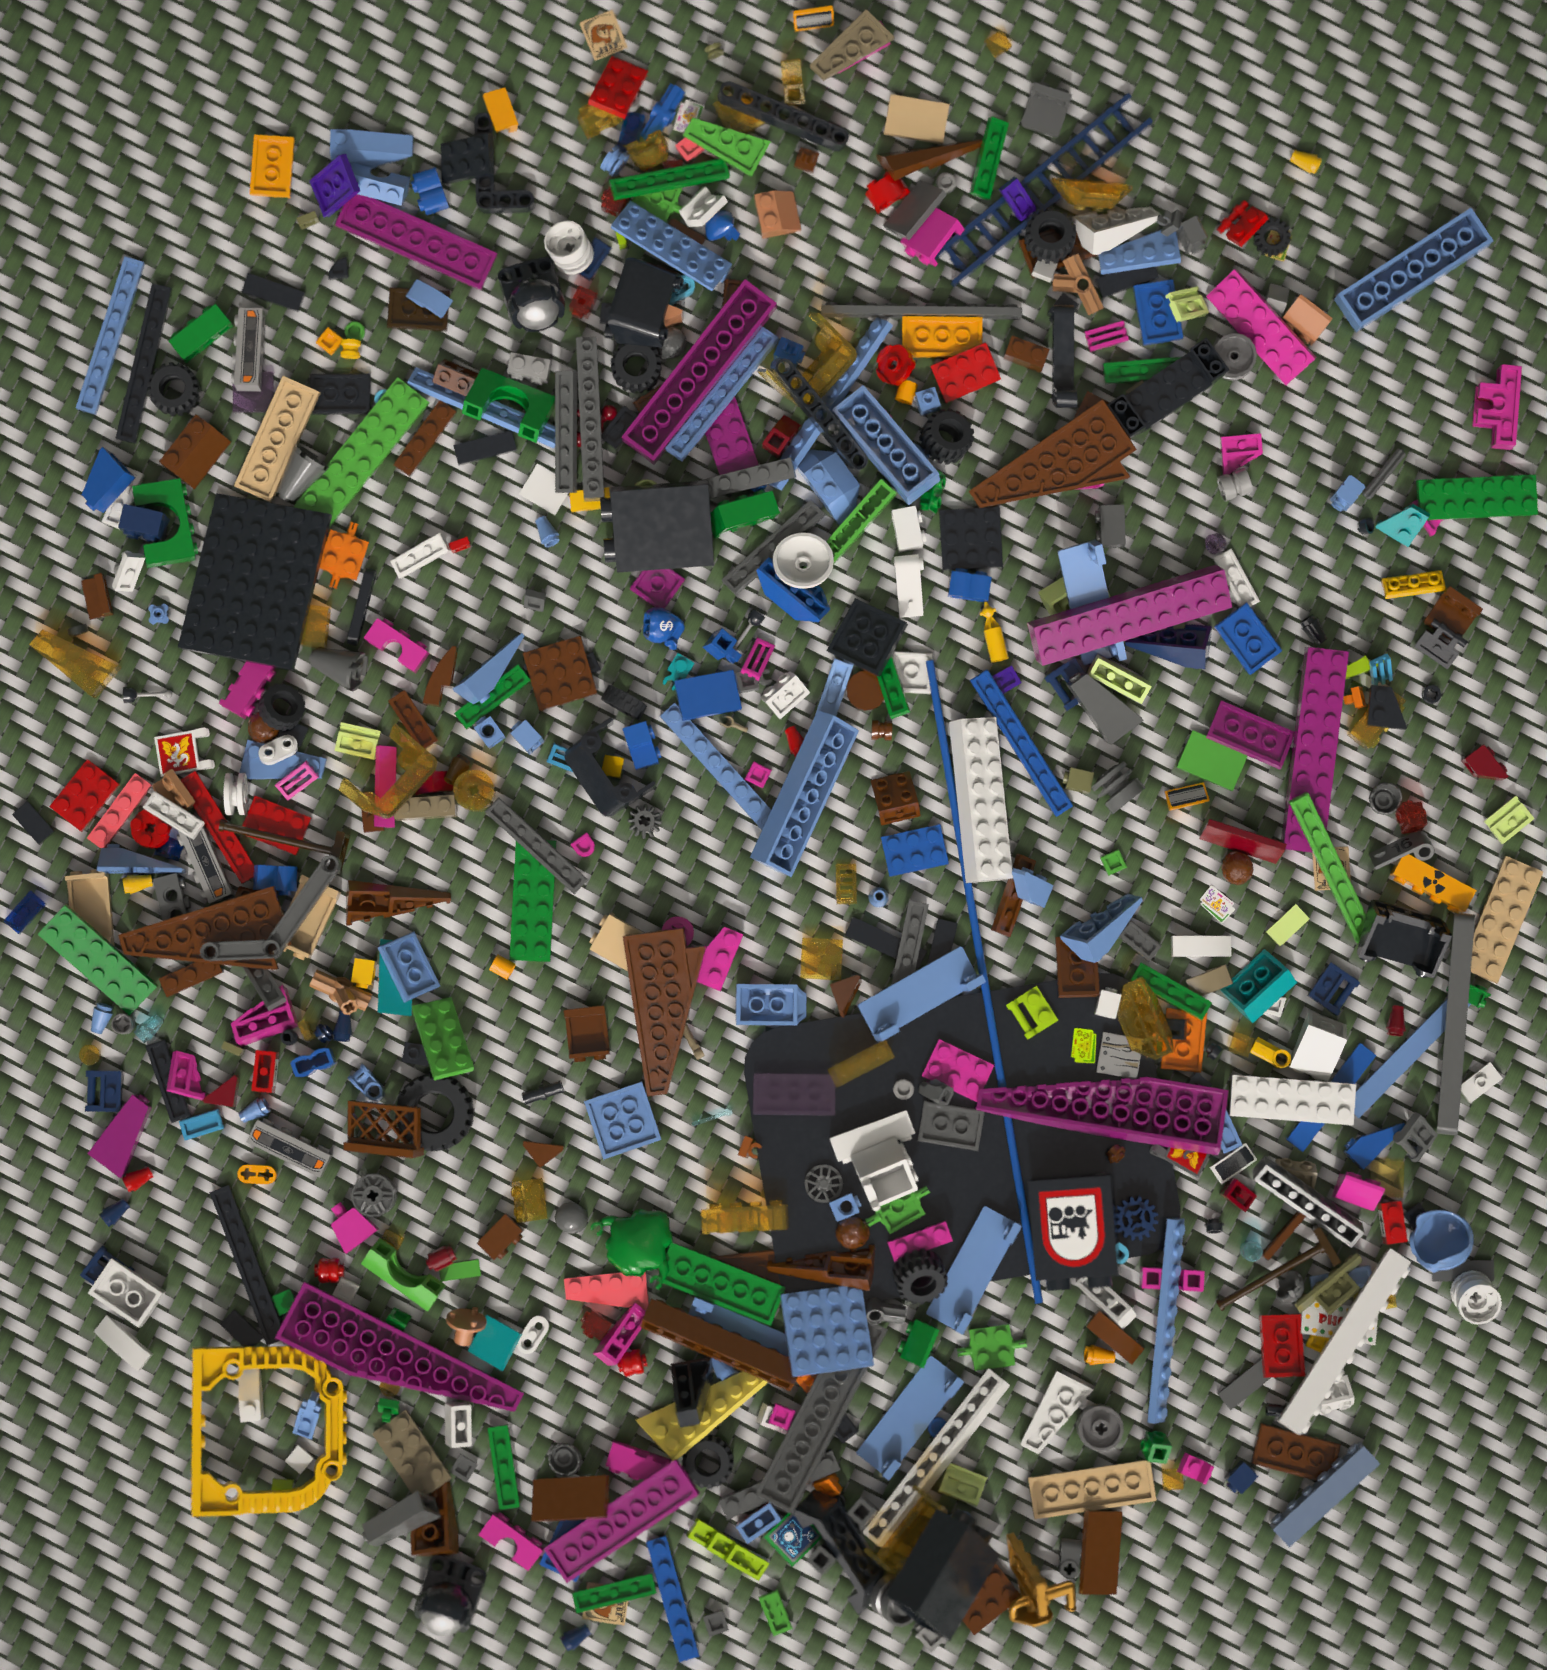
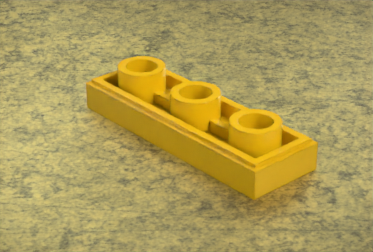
(1413, 584)

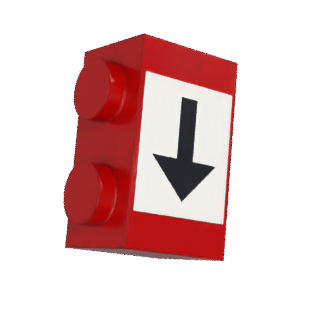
(265, 1071)
(1392, 1222)

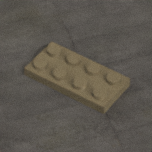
(411, 1454)

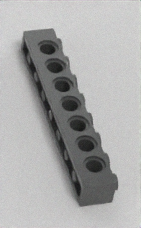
(590, 418)

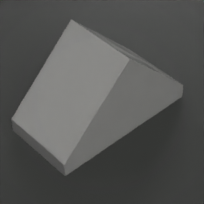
(1277, 298)

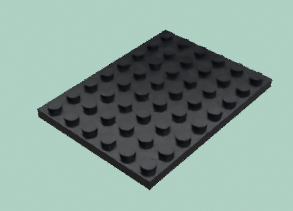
(255, 581)

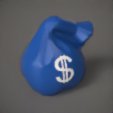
(662, 626)

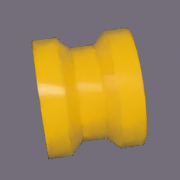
(350, 348)

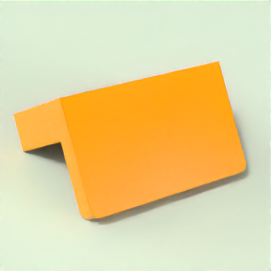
(500, 110)

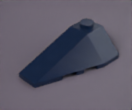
(1182, 646)

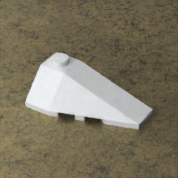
(1108, 230)

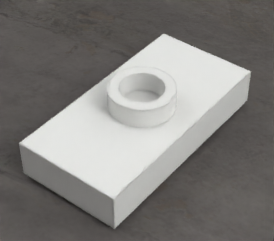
(1480, 1082)

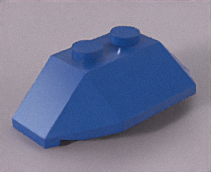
(799, 603)

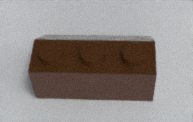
(195, 451)

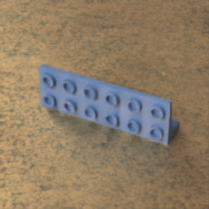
(671, 246)
(1086, 584)
(919, 993)
(973, 1269)
(737, 1323)
(909, 1417)

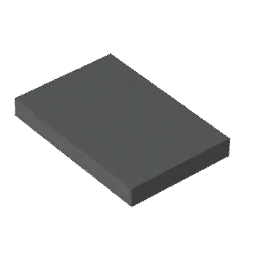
(914, 210)
(951, 1126)

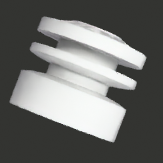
(569, 247)
(1475, 1297)

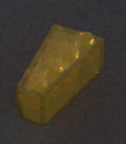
(78, 664)
(745, 1218)

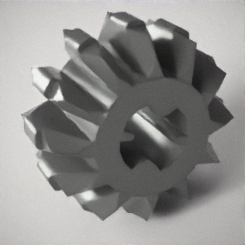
(647, 814)

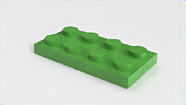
(442, 1038)

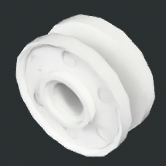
(235, 794)

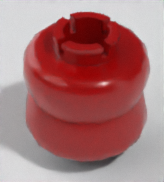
(329, 1270)
(632, 1363)

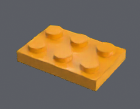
(272, 166)

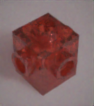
(1411, 817)

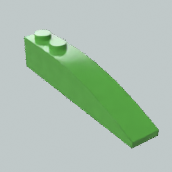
(860, 518)

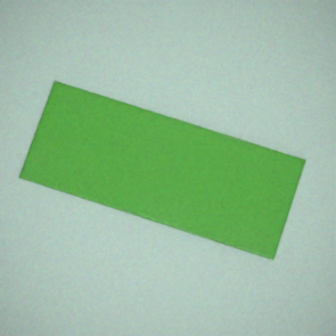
(460, 1270)

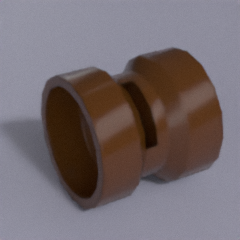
(881, 730)

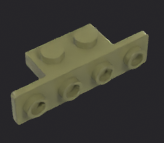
(1334, 1289)

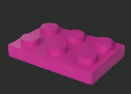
(958, 1069)

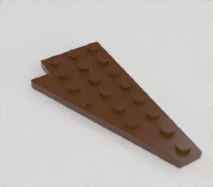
(1071, 458)
(238, 919)
(662, 990)

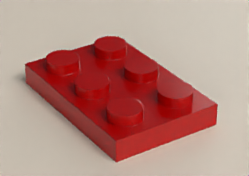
(618, 87)
(965, 372)
(84, 795)
(278, 820)
(1282, 1346)

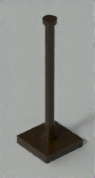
(338, 849)
(1321, 1246)

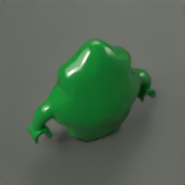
(638, 1243)

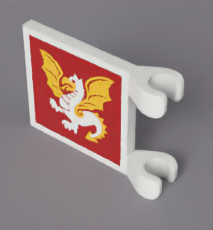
(180, 752)

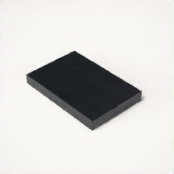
(342, 394)

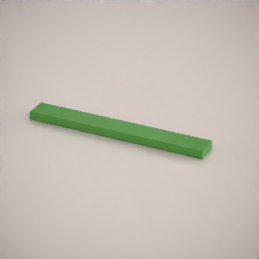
(1329, 863)

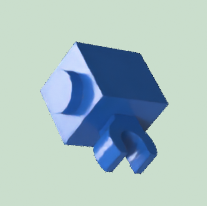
(790, 350)
(721, 645)

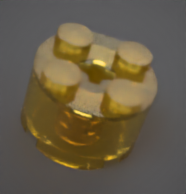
(469, 780)

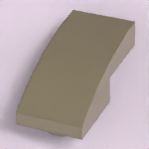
(1210, 980)

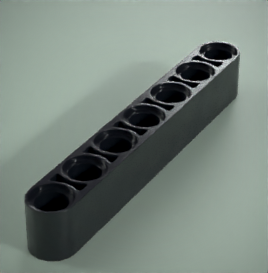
(772, 116)
(810, 410)

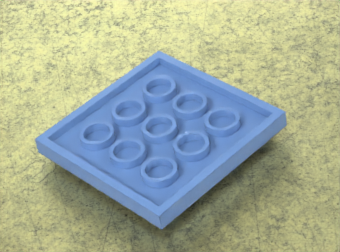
(826, 1330)

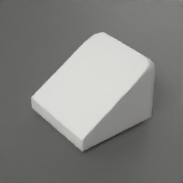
(1044, 271)

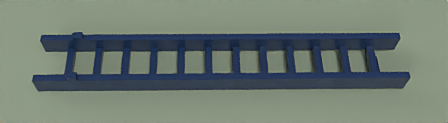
(1053, 160)

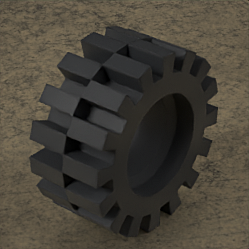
(1267, 248)

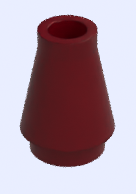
(1396, 1022)

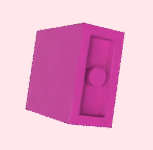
(932, 236)

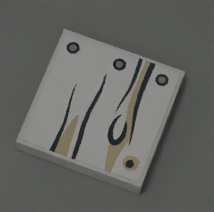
(1117, 1057)

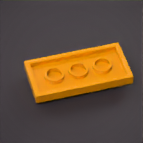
(940, 335)

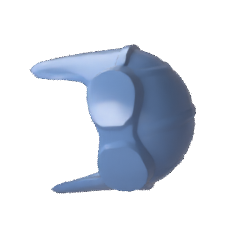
(1441, 1240)

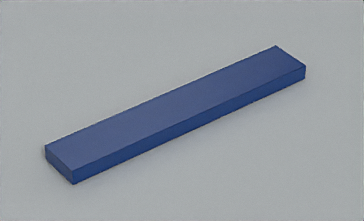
(1349, 1074)

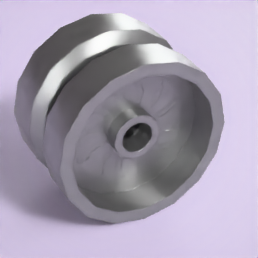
(1244, 349)
(1109, 1435)
(886, 1607)

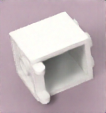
(885, 1172)

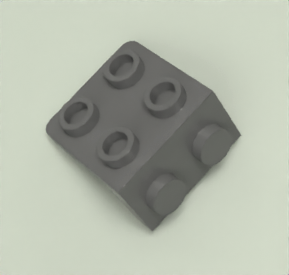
(1046, 109)

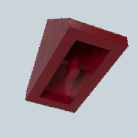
(435, 784)
(225, 1094)
(1238, 1194)

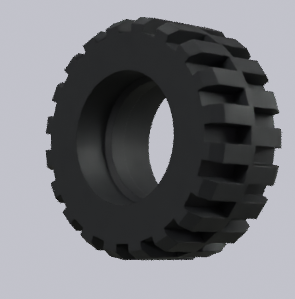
(461, 1104)

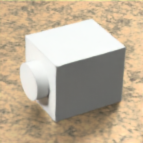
(1108, 1003)

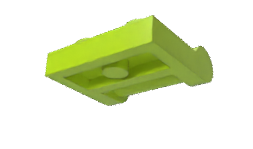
(1037, 1008)

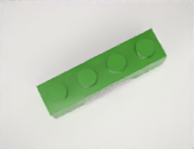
(384, 1263)

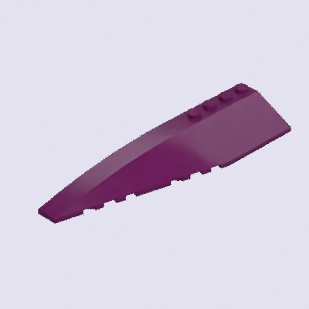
(1123, 1109)
(381, 1353)

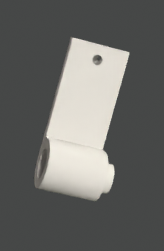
(909, 585)

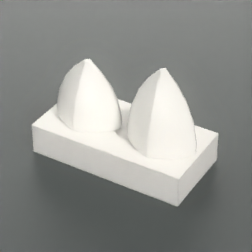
(128, 571)

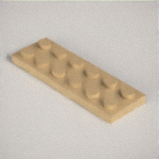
(276, 438)
(1502, 917)
(1091, 1489)

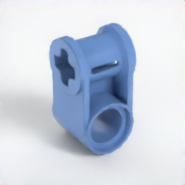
(366, 1082)

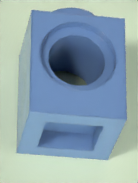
(927, 401)
(491, 740)
(835, 1206)

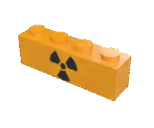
(1433, 883)

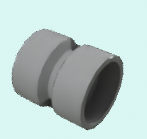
(1236, 484)

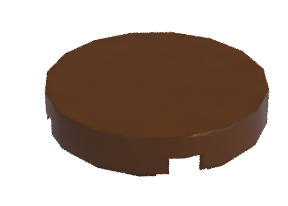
(864, 691)

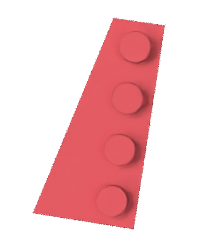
(609, 1289)

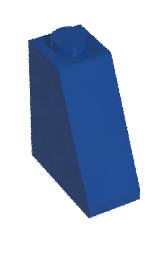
(106, 481)

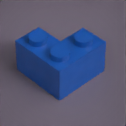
(640, 745)

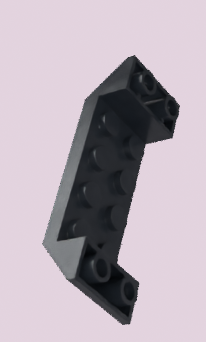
(1169, 389)
(844, 1541)

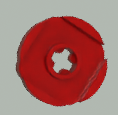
(904, 366)
(146, 838)

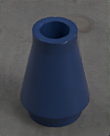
(343, 1028)
(114, 1212)
(574, 1637)

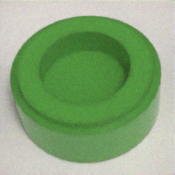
(355, 330)

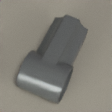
(878, 1312)

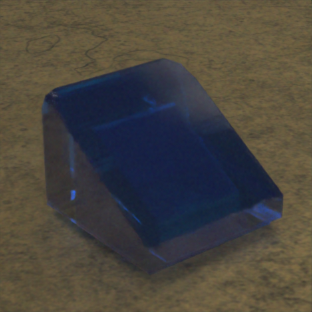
(170, 850)

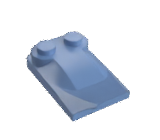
(769, 1004)

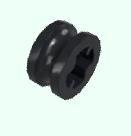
(1428, 700)

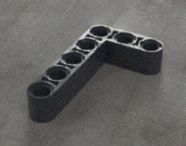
(489, 191)
(1063, 390)

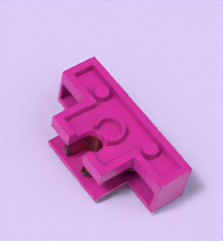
(1498, 406)

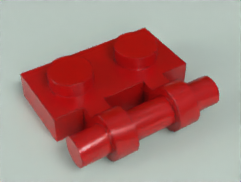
(1246, 226)

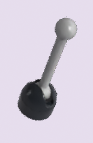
(754, 619)
(131, 695)

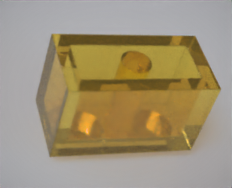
(316, 627)

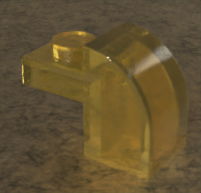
(792, 82)

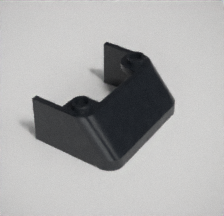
(606, 797)

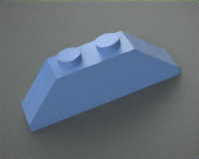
(830, 482)

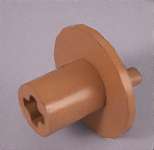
(465, 1323)

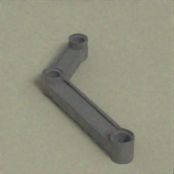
(286, 927)

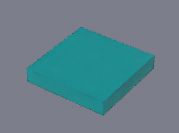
(495, 1343)

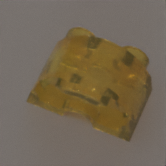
(596, 120)
(650, 152)

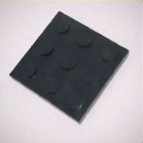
(970, 538)
(867, 637)

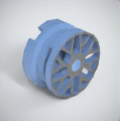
(614, 161)

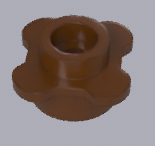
(1116, 1154)

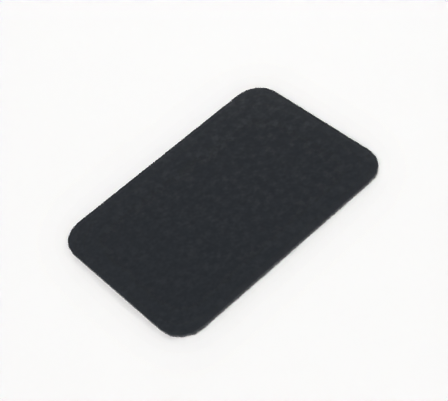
(956, 1177)

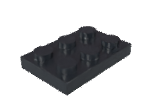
(467, 158)

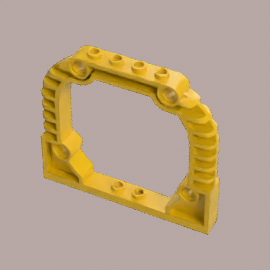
(208, 1368)

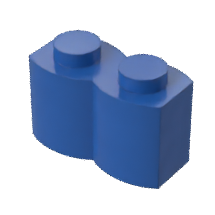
(430, 191)
(969, 586)
(282, 877)
(318, 1060)

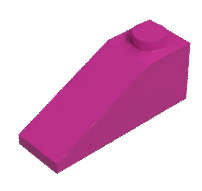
(620, 1336)

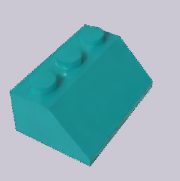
(1259, 986)

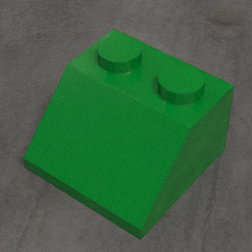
(918, 1342)

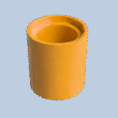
(906, 392)
(502, 967)

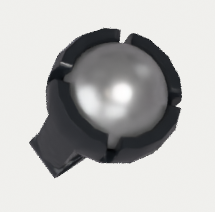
(532, 294)
(449, 1596)

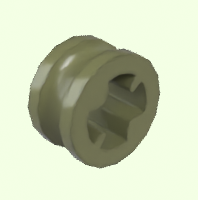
(714, 50)

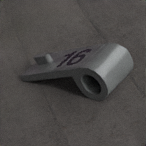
(1416, 842)

